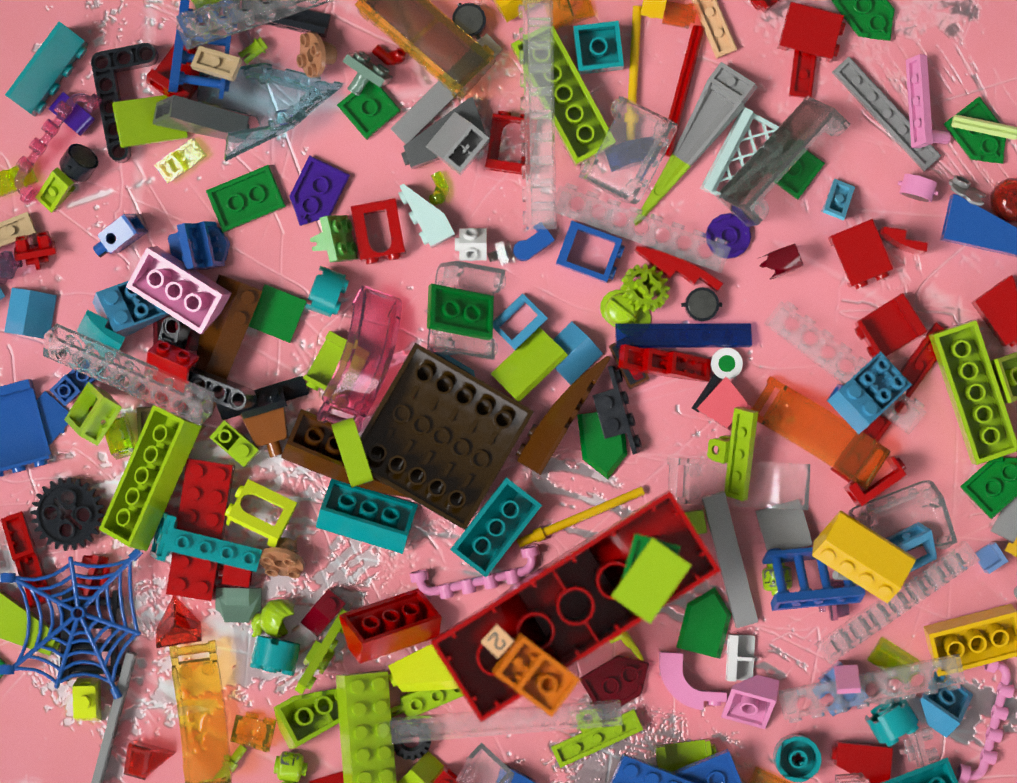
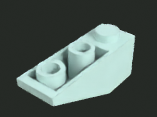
(431, 220)

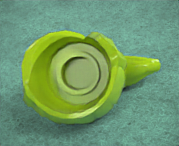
(271, 618)

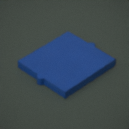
(52, 416)

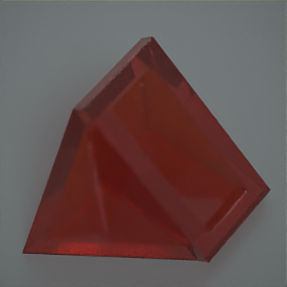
(177, 626)
(144, 759)

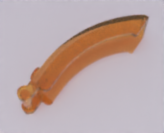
(821, 433)

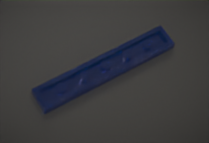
(684, 335)

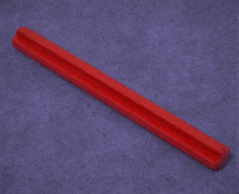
(685, 80)

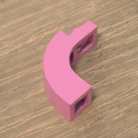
(672, 676)

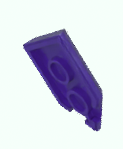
(317, 190)

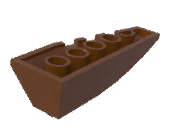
(223, 338)
(556, 422)
(315, 448)

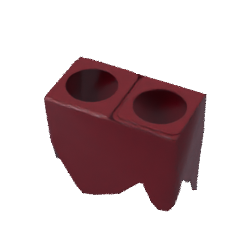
(783, 260)

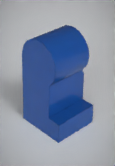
(527, 249)

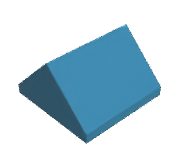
(30, 313)
(580, 351)

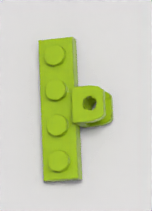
(736, 452)
(320, 656)
(595, 739)

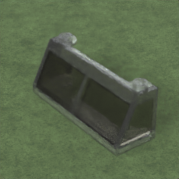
(771, 161)

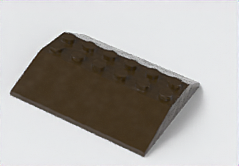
(442, 435)

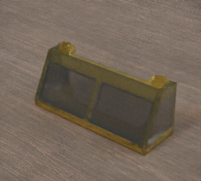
(431, 41)

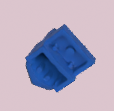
(199, 245)

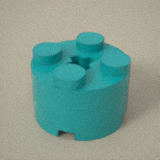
(326, 292)
(275, 655)
(892, 721)
(804, 768)

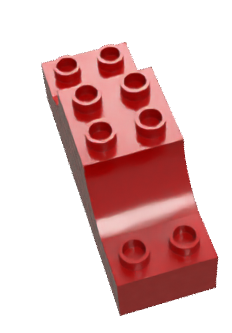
(568, 603)

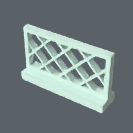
(731, 145)

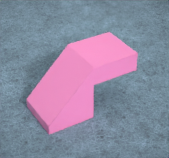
(847, 679)

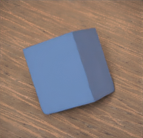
(991, 557)

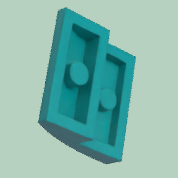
(94, 327)

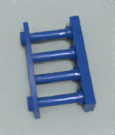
(181, 57)
(806, 596)

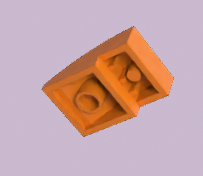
(536, 675)

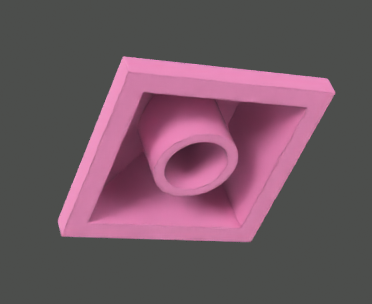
(752, 701)

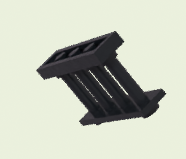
(114, 602)

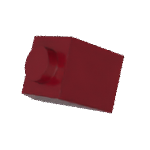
(323, 612)

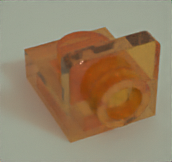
(679, 14)

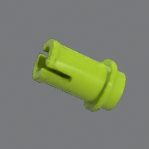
(254, 49)

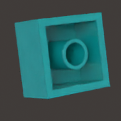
(598, 47)

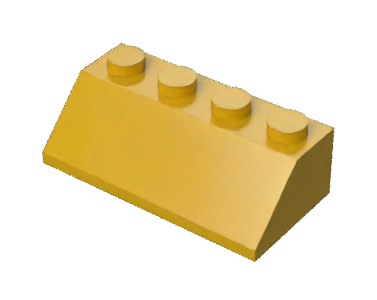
(863, 556)
(976, 637)

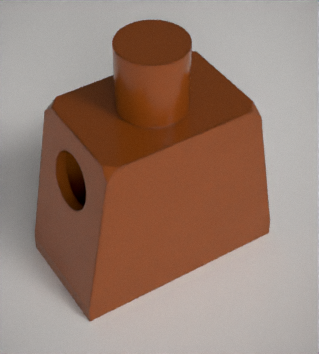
(268, 430)

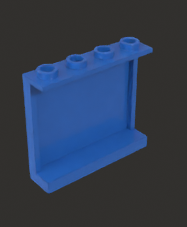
(21, 428)

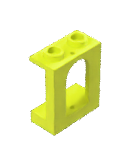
(239, 516)

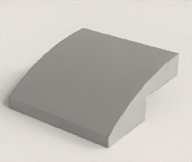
(783, 528)

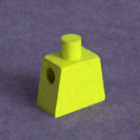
(87, 699)

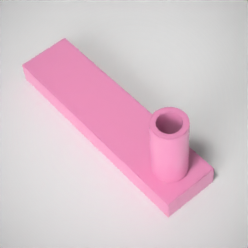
(919, 105)

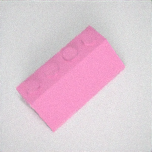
(178, 291)

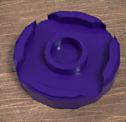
(732, 230)

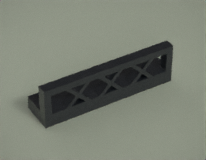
(304, 22)

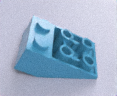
(125, 309)
(869, 392)

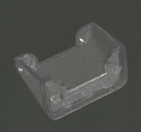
(629, 151)
(470, 278)
(905, 507)

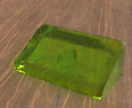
(888, 655)

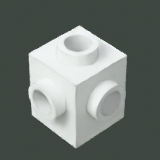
(472, 244)

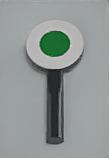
(724, 363)

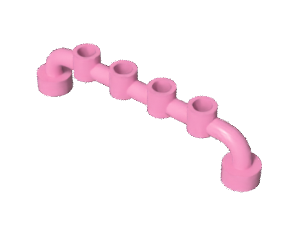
(468, 585)
(993, 733)

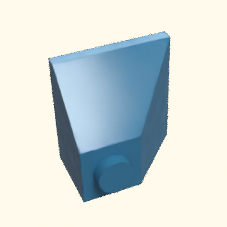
(946, 708)

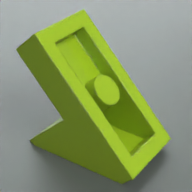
(55, 190)

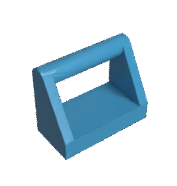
(528, 330)
(912, 537)

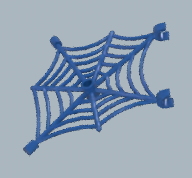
(7, 669)

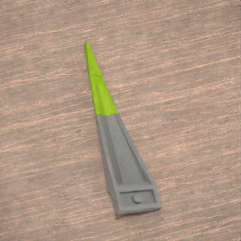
(716, 108)

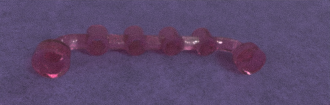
(39, 146)

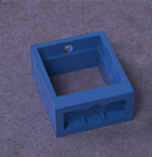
(567, 244)

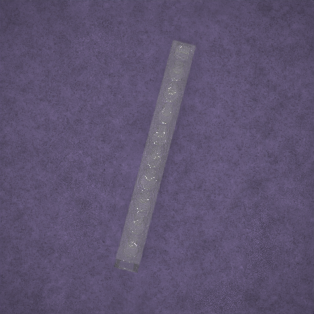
(538, 114)
(505, 722)

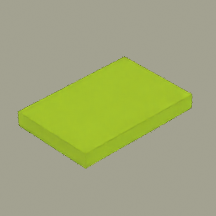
(136, 126)
(529, 364)
(651, 580)

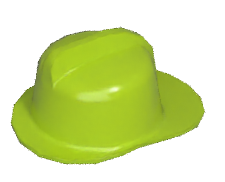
(617, 311)

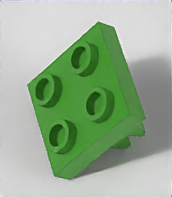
(336, 239)

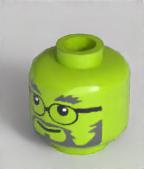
(769, 580)
(290, 766)

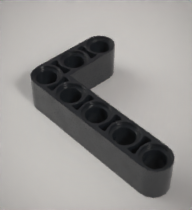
(113, 94)
(214, 383)

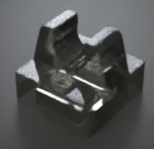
(503, 253)

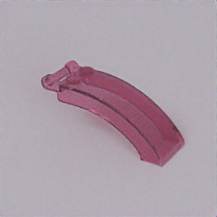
(364, 358)

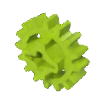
(643, 289)

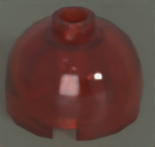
(1004, 200)

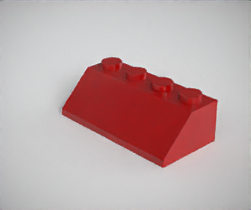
(390, 625)

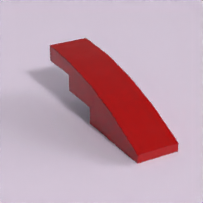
(670, 264)
(664, 363)
(24, 553)

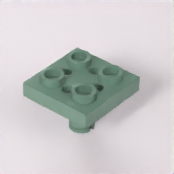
(366, 71)

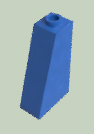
(977, 228)

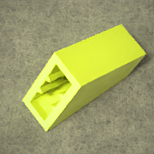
(421, 672)

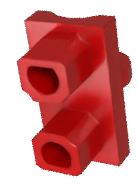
(34, 253)
(95, 559)

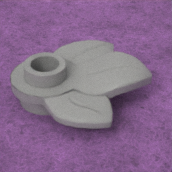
(962, 187)

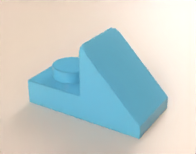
(838, 199)

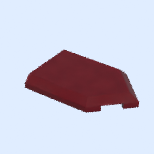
(616, 680)

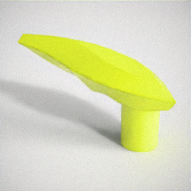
(628, 641)

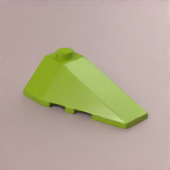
(307, 716)

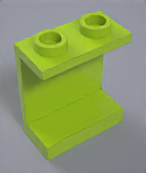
(325, 362)
(681, 754)

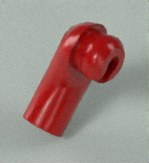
(389, 58)

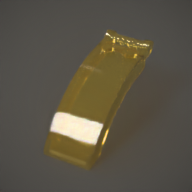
(201, 715)

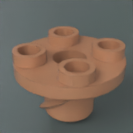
(315, 54)
(282, 559)

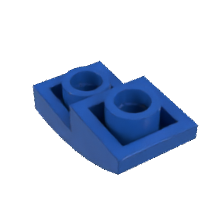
(70, 386)

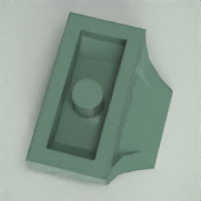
(238, 603)

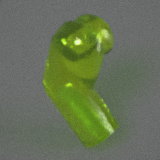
(441, 190)

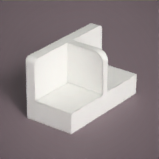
(740, 657)

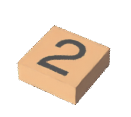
(497, 641)

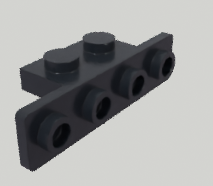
(269, 398)
(614, 413)

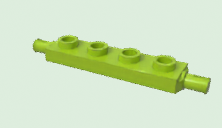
(422, 701)

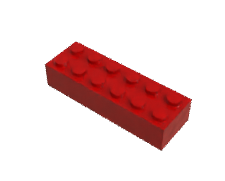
(201, 511)

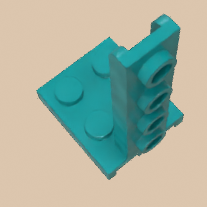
(169, 539)

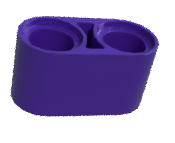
(78, 120)

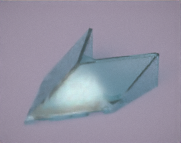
(270, 95)

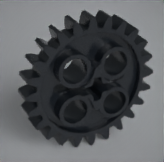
(53, 528)

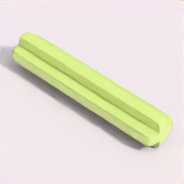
(984, 126)

